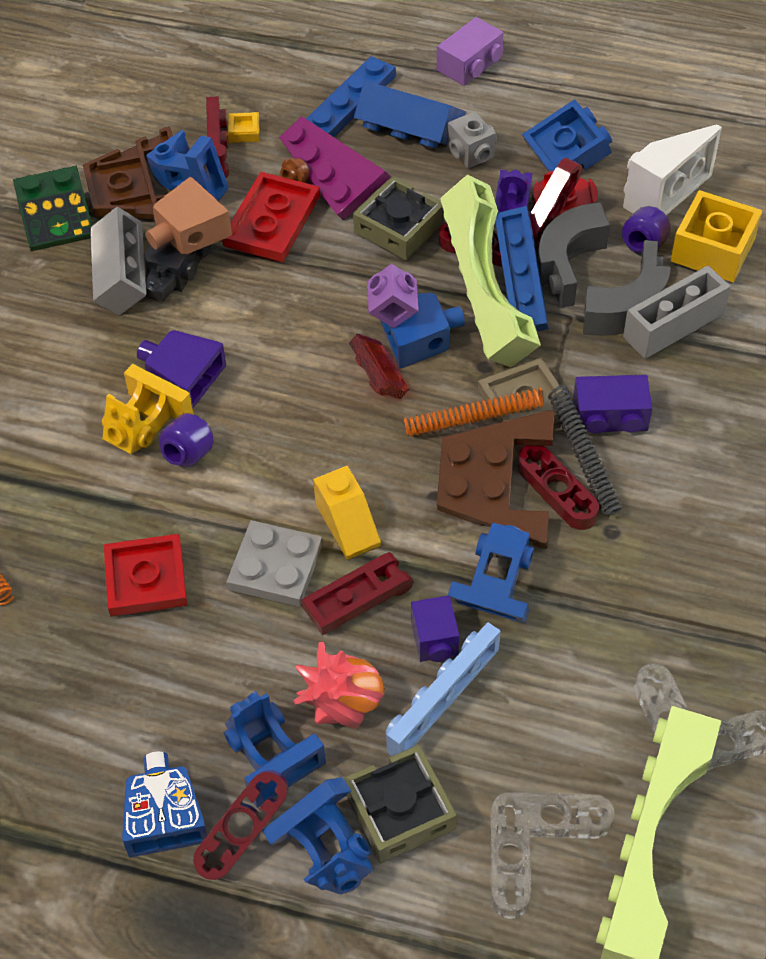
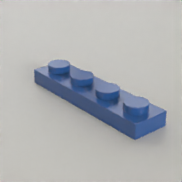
(342, 103)
(521, 265)

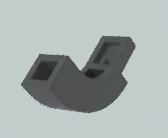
(567, 236)
(607, 307)

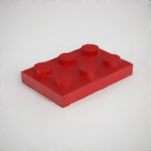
(272, 216)

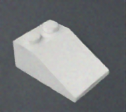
(671, 169)

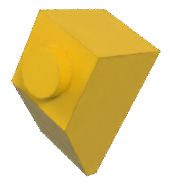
(346, 512)

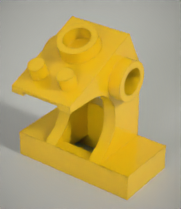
(152, 399)

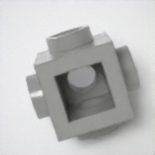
(471, 139)

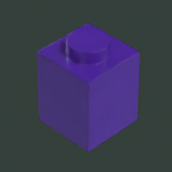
(435, 629)

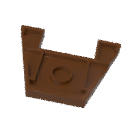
(124, 179)
(479, 469)

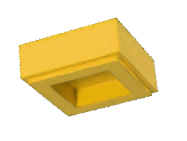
(243, 127)

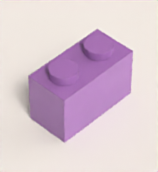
(470, 51)

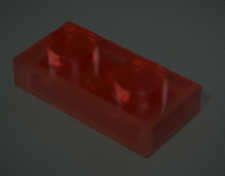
(379, 366)

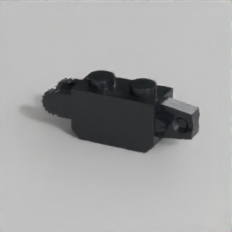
(170, 269)

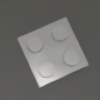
(275, 563)

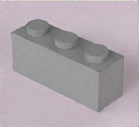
(118, 261)
(676, 312)

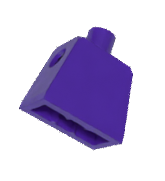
(184, 361)

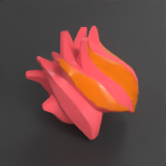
(340, 688)

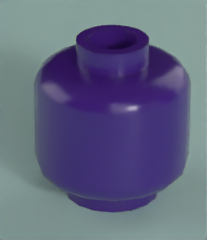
(645, 224)
(186, 440)

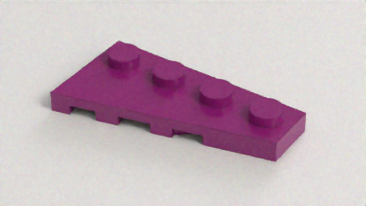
(339, 171)

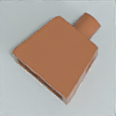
(188, 219)

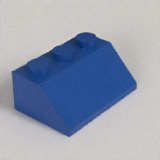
(405, 114)

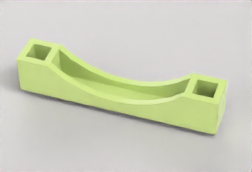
(471, 218)
(683, 757)

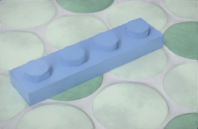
(451, 680)

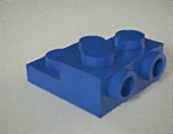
(569, 135)

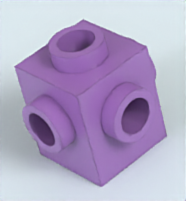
(392, 295)

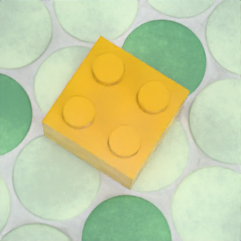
(716, 235)

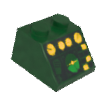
(53, 208)

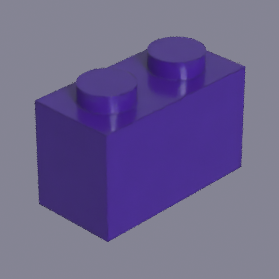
(613, 403)

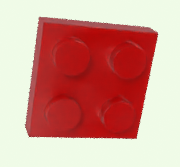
(144, 575)

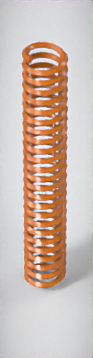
(493, 412)

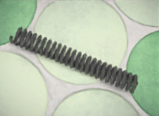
(598, 475)

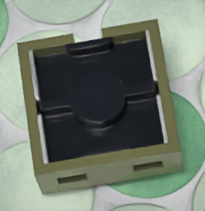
(398, 218)
(400, 804)

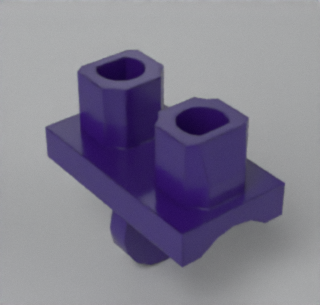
(513, 190)

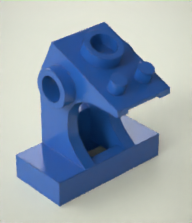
(175, 162)
(491, 593)
(259, 719)
(308, 822)

